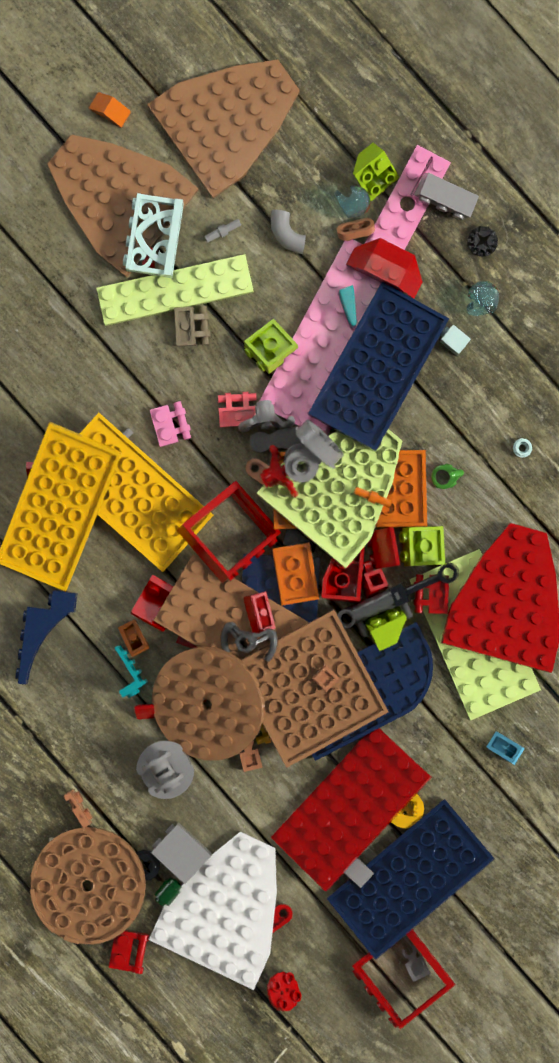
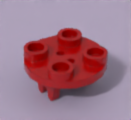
(283, 991)

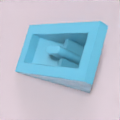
(505, 747)

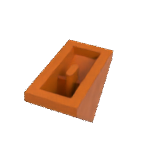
(110, 109)

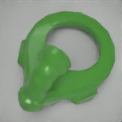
(453, 472)

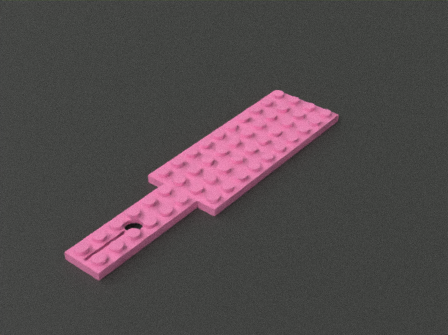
(325, 325)

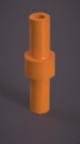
(372, 497)

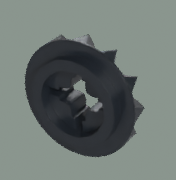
(482, 250)
(154, 865)

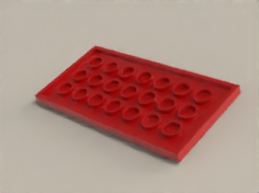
(350, 808)

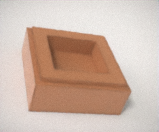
(325, 678)

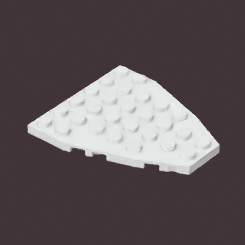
(225, 911)

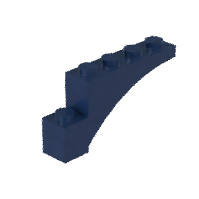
(38, 625)

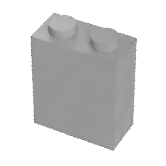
(180, 852)

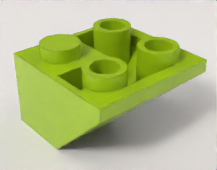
(374, 170)
(386, 627)

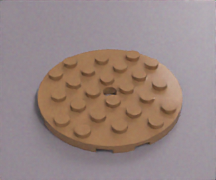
(222, 680)
(59, 890)

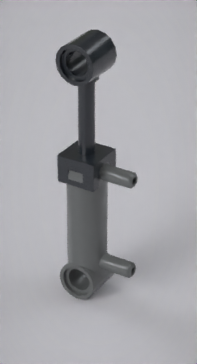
(391, 598)

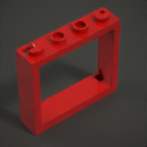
(251, 510)
(383, 1003)

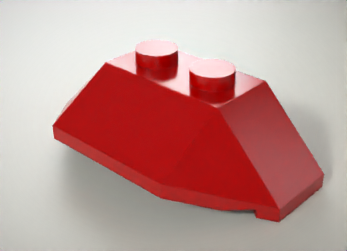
(388, 265)

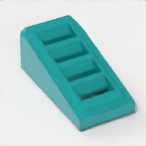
(347, 299)

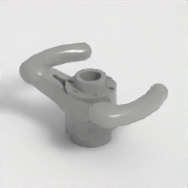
(265, 418)

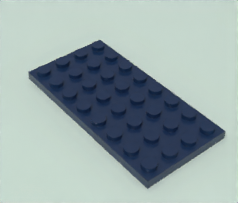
(378, 366)
(411, 879)

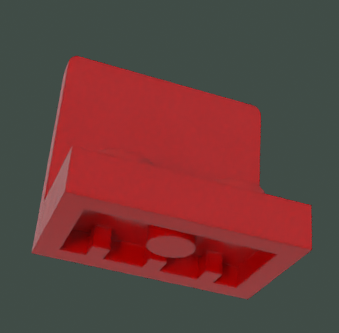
(151, 601)

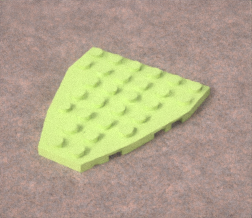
(326, 503)

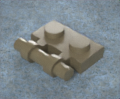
(185, 326)

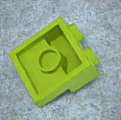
(269, 346)
(422, 546)

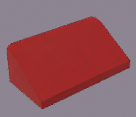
(259, 612)

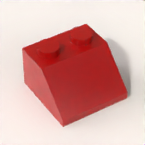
(384, 548)

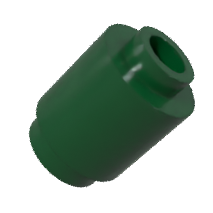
(167, 892)

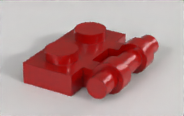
(437, 599)

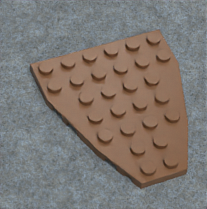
(226, 119)
(99, 191)

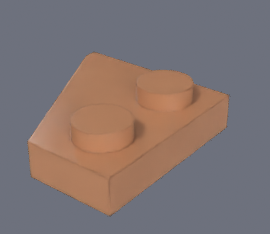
(76, 799)

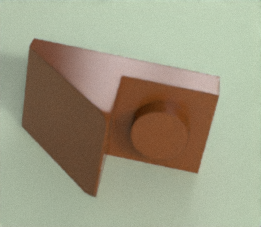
(133, 638)

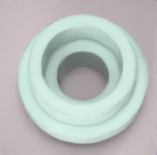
(526, 443)

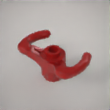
(277, 474)

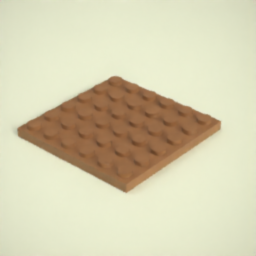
(296, 709)

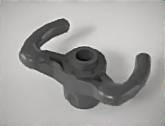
(252, 637)

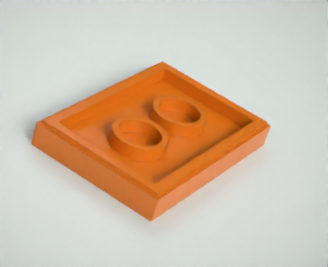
(295, 573)

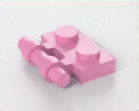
(164, 424)

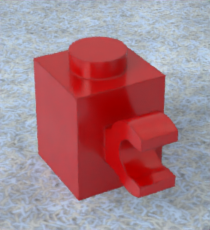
(373, 581)

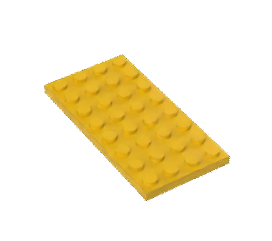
(143, 499)
(58, 506)

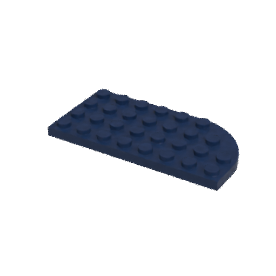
(400, 676)

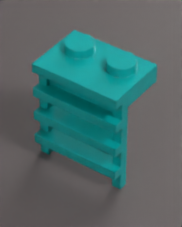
(131, 689)

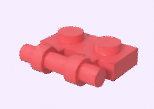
(234, 416)

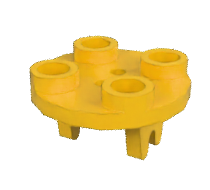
(414, 813)

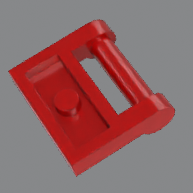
(122, 951)

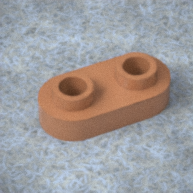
(356, 229)
(256, 475)

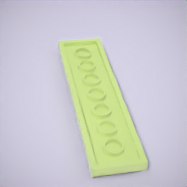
(185, 289)

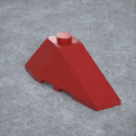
(343, 583)

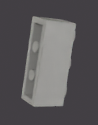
(446, 196)

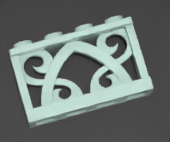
(165, 259)

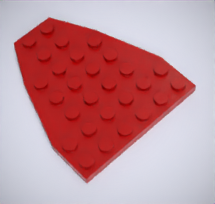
(509, 602)

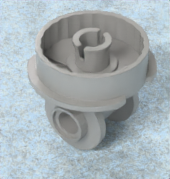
(313, 449)
(165, 769)

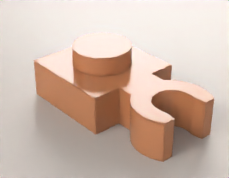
(250, 758)

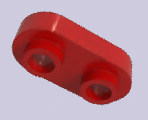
(279, 920)

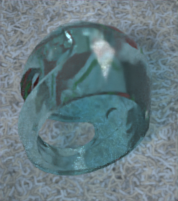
(356, 204)
(484, 296)

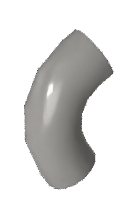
(284, 234)

